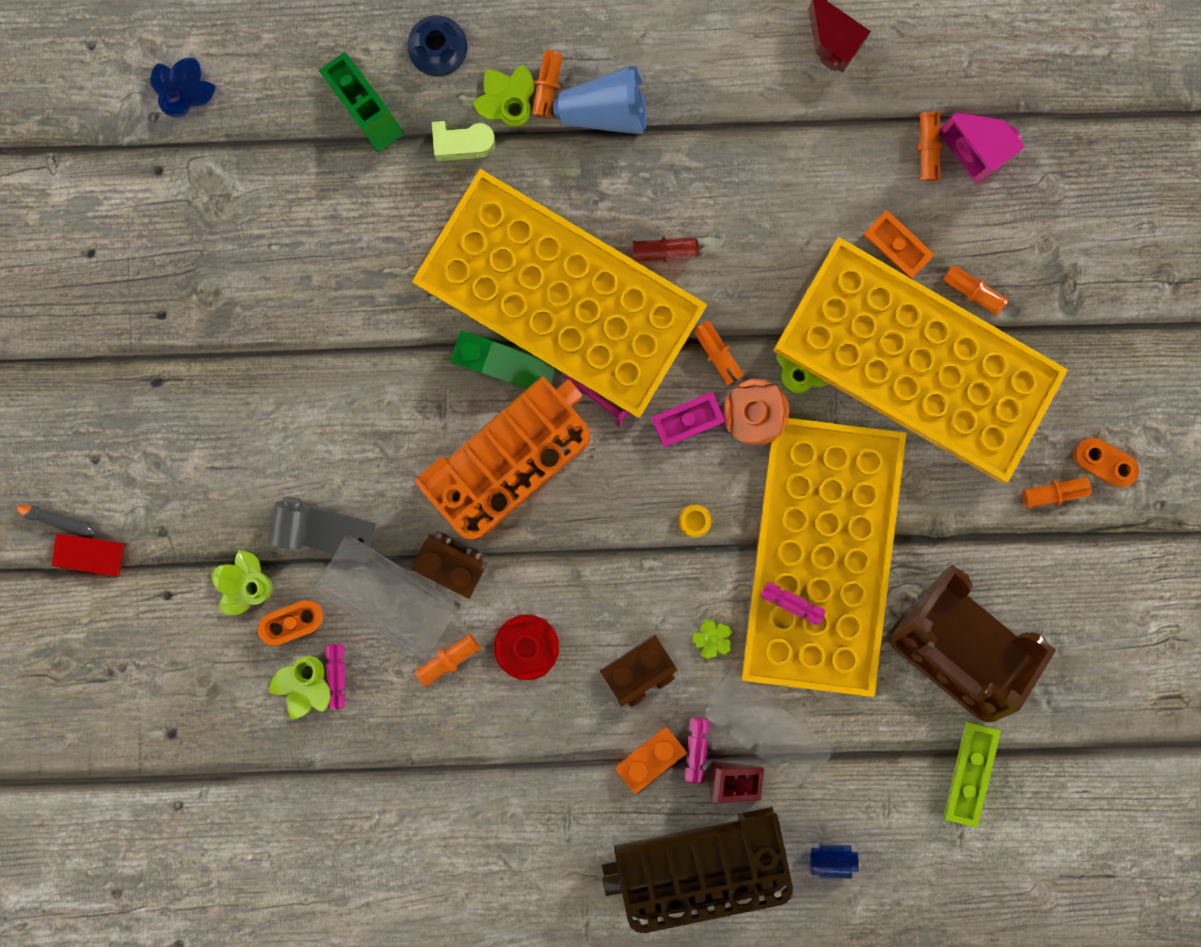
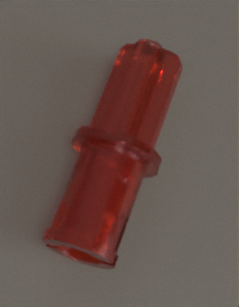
(665, 249)

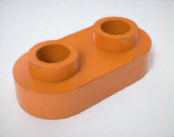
(1107, 462)
(291, 621)

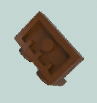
(449, 565)
(639, 671)

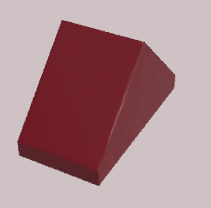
(735, 782)

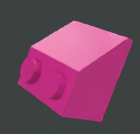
(981, 143)

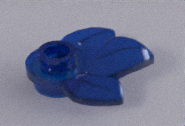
(181, 82)

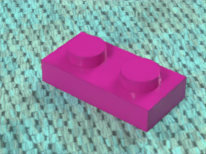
(688, 419)

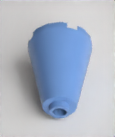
(605, 103)

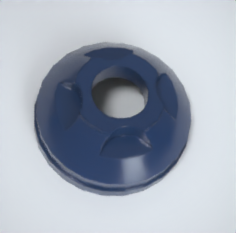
(440, 61)

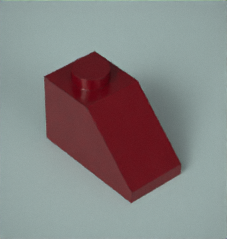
(835, 35)

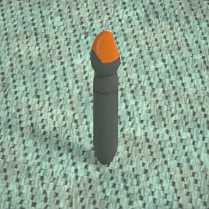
(56, 520)

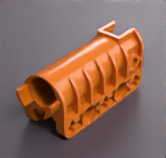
(503, 452)

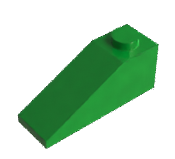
(361, 102)
(499, 361)

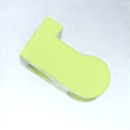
(460, 144)

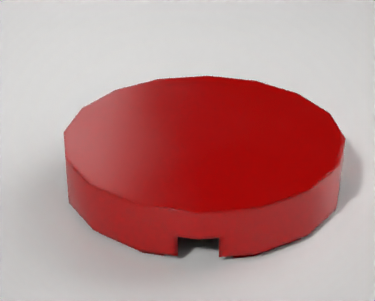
(526, 647)

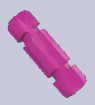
(793, 603)
(335, 675)
(697, 750)

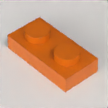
(898, 244)
(650, 759)

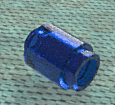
(833, 861)

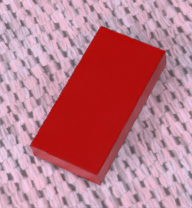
(88, 554)

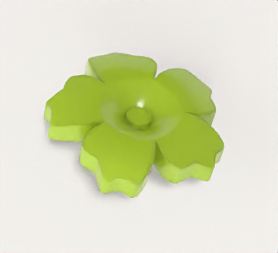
(712, 638)

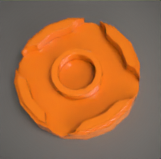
(756, 412)

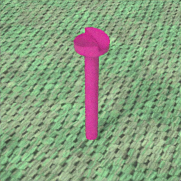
(601, 401)

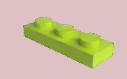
(971, 774)

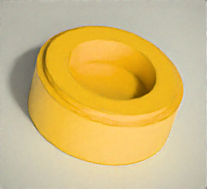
(695, 520)

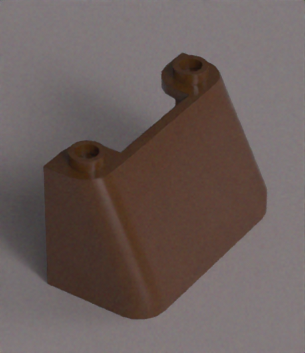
(970, 650)

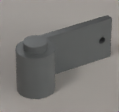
(313, 527)

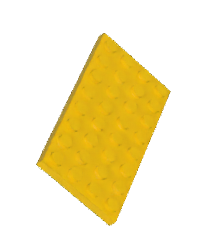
(559, 293)
(921, 360)
(831, 543)

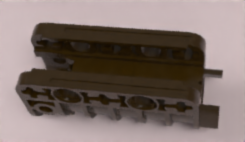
(698, 865)

